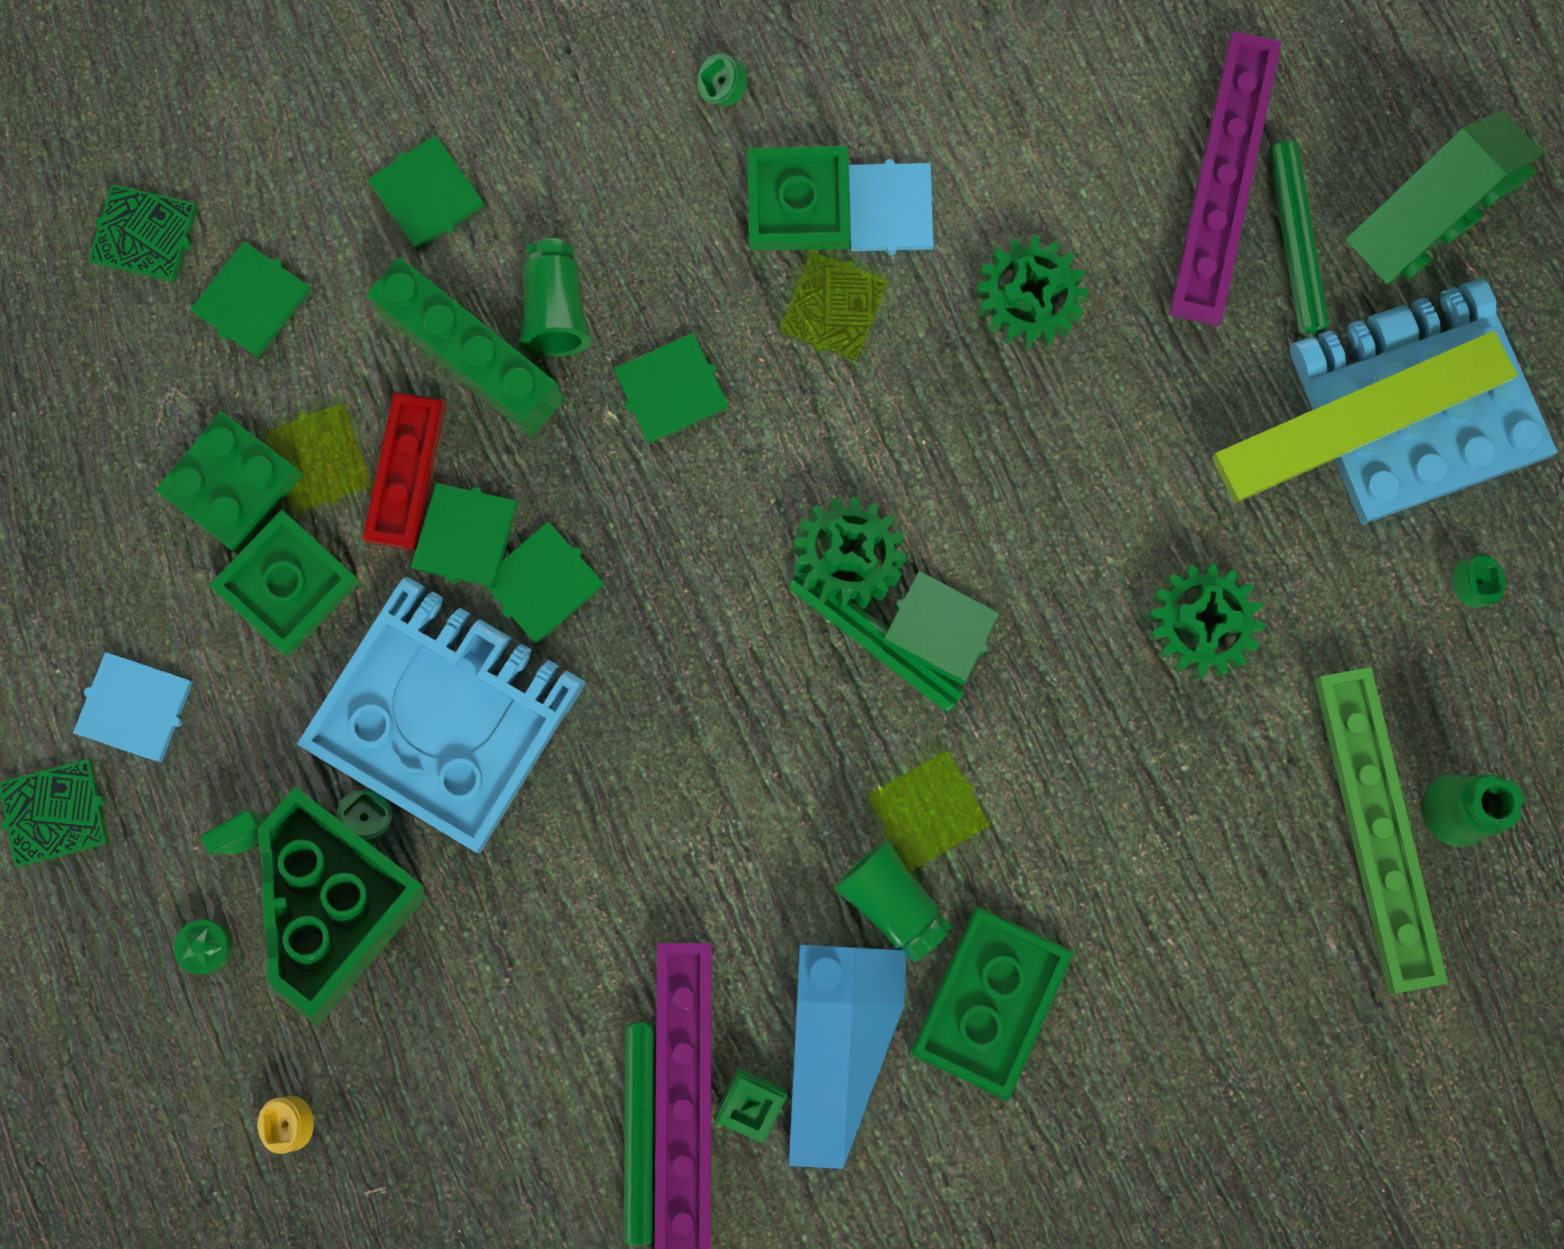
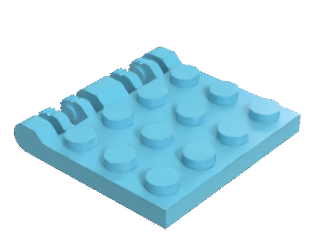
(1445, 451)
(436, 722)

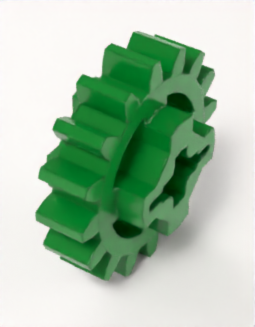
(1043, 274)
(850, 574)
(1210, 600)

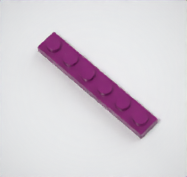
(1225, 179)
(683, 1096)

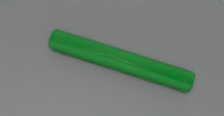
(1298, 237)
(870, 634)
(639, 1134)

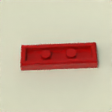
(404, 471)

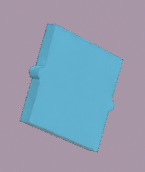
(890, 207)
(133, 707)

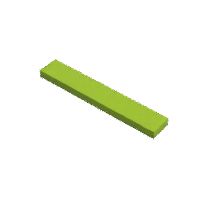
(1364, 416)

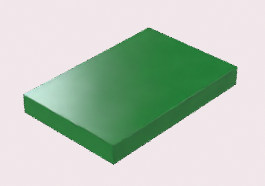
(991, 1003)

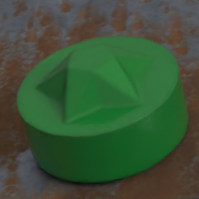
(722, 80)
(1479, 581)
(366, 814)
(203, 947)

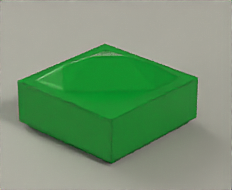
(234, 834)
(750, 1105)

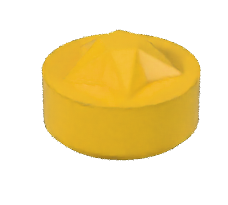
(285, 1124)

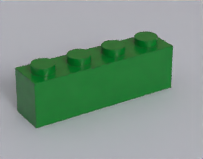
(465, 347)

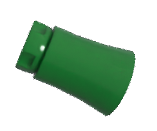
(552, 301)
(1469, 808)
(894, 901)

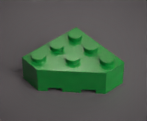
(1446, 196)
(325, 904)

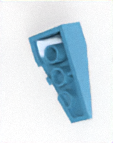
(842, 1033)

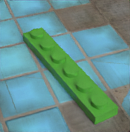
(1380, 831)

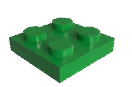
(798, 198)
(229, 482)
(284, 583)

